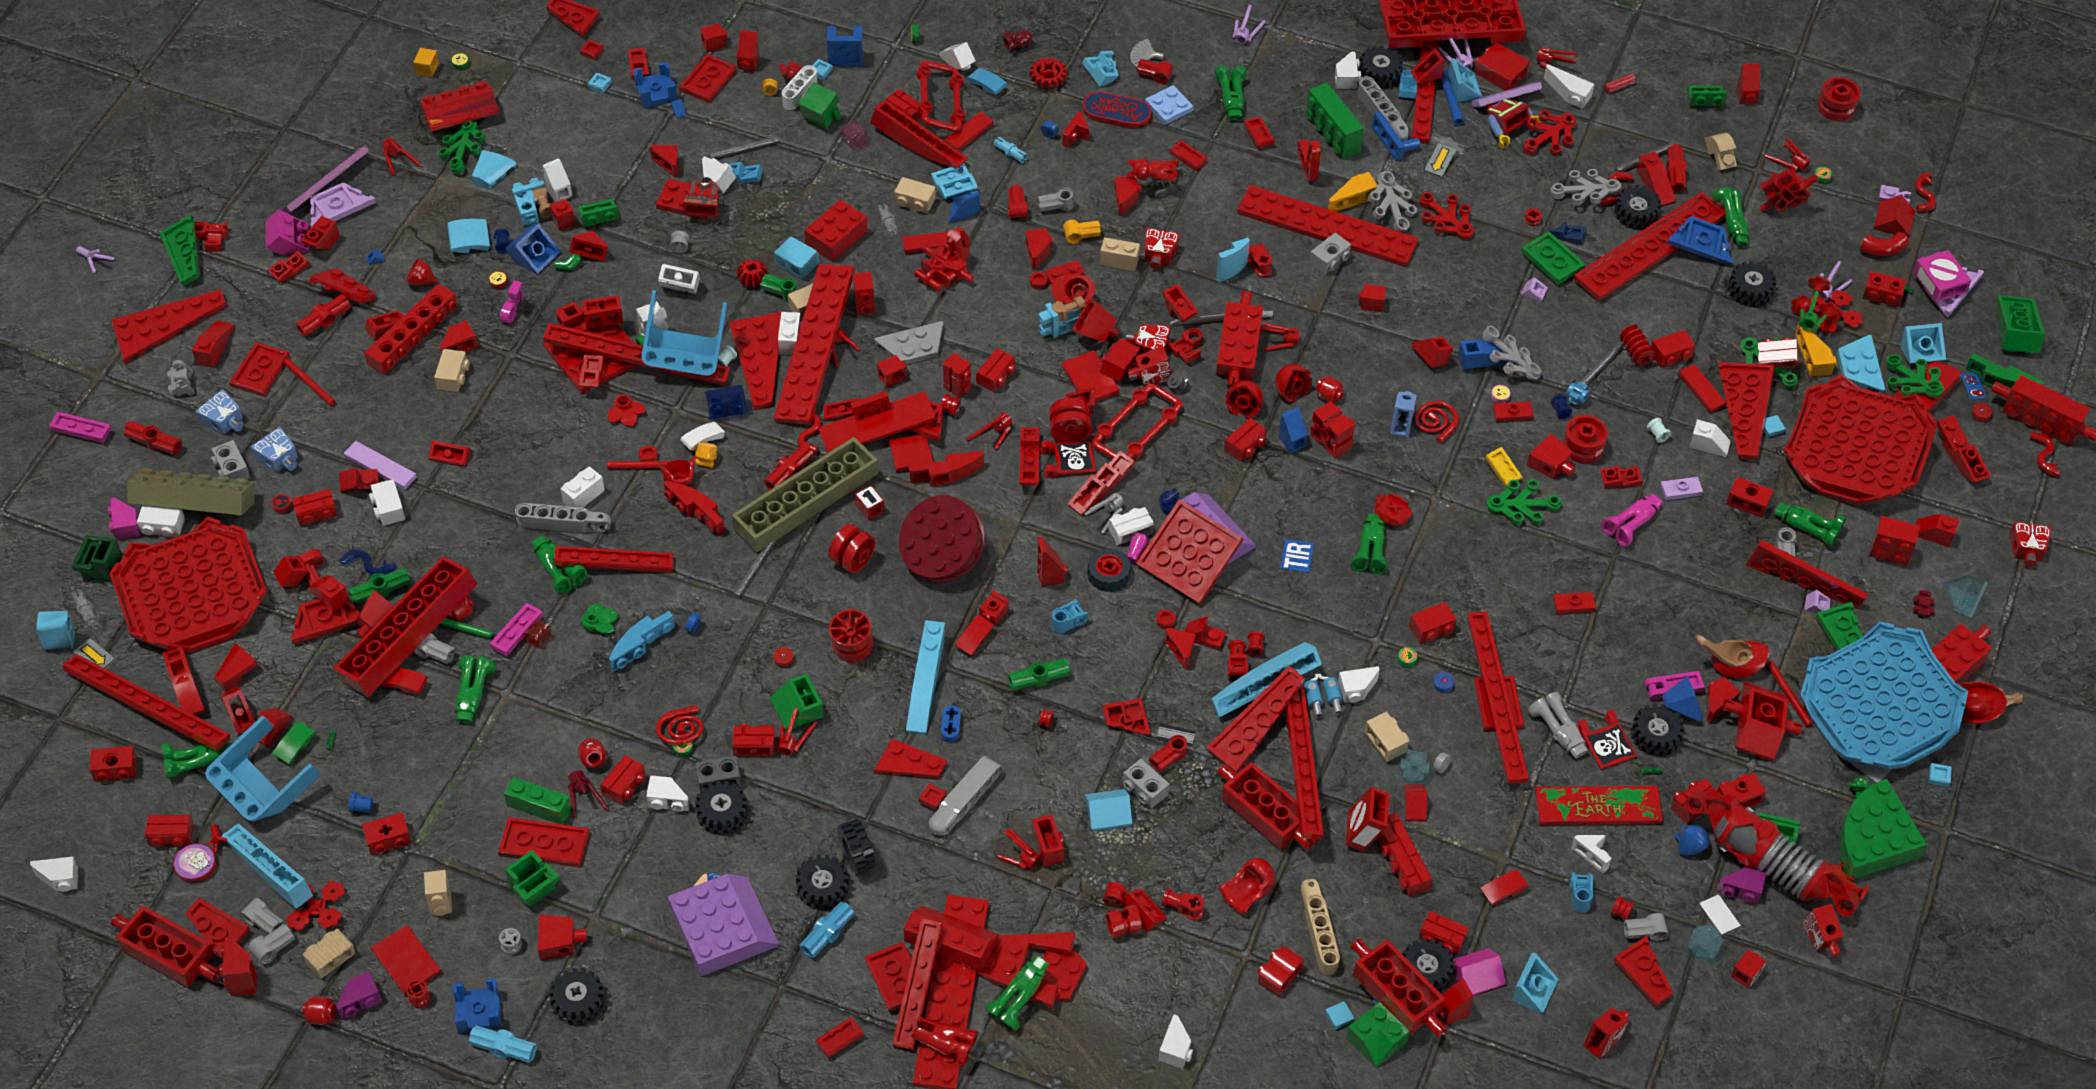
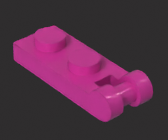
(1669, 681)

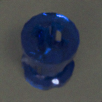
(501, 237)
(1561, 406)

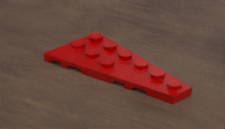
(156, 325)

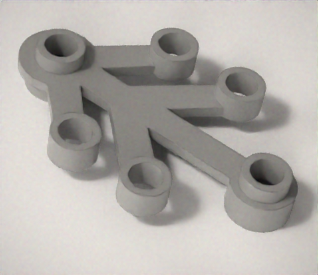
(1386, 181)
(1605, 186)
(1531, 370)

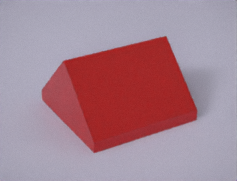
(1894, 216)

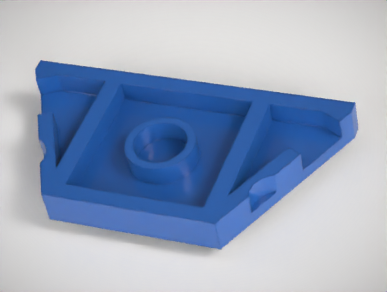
(1703, 239)

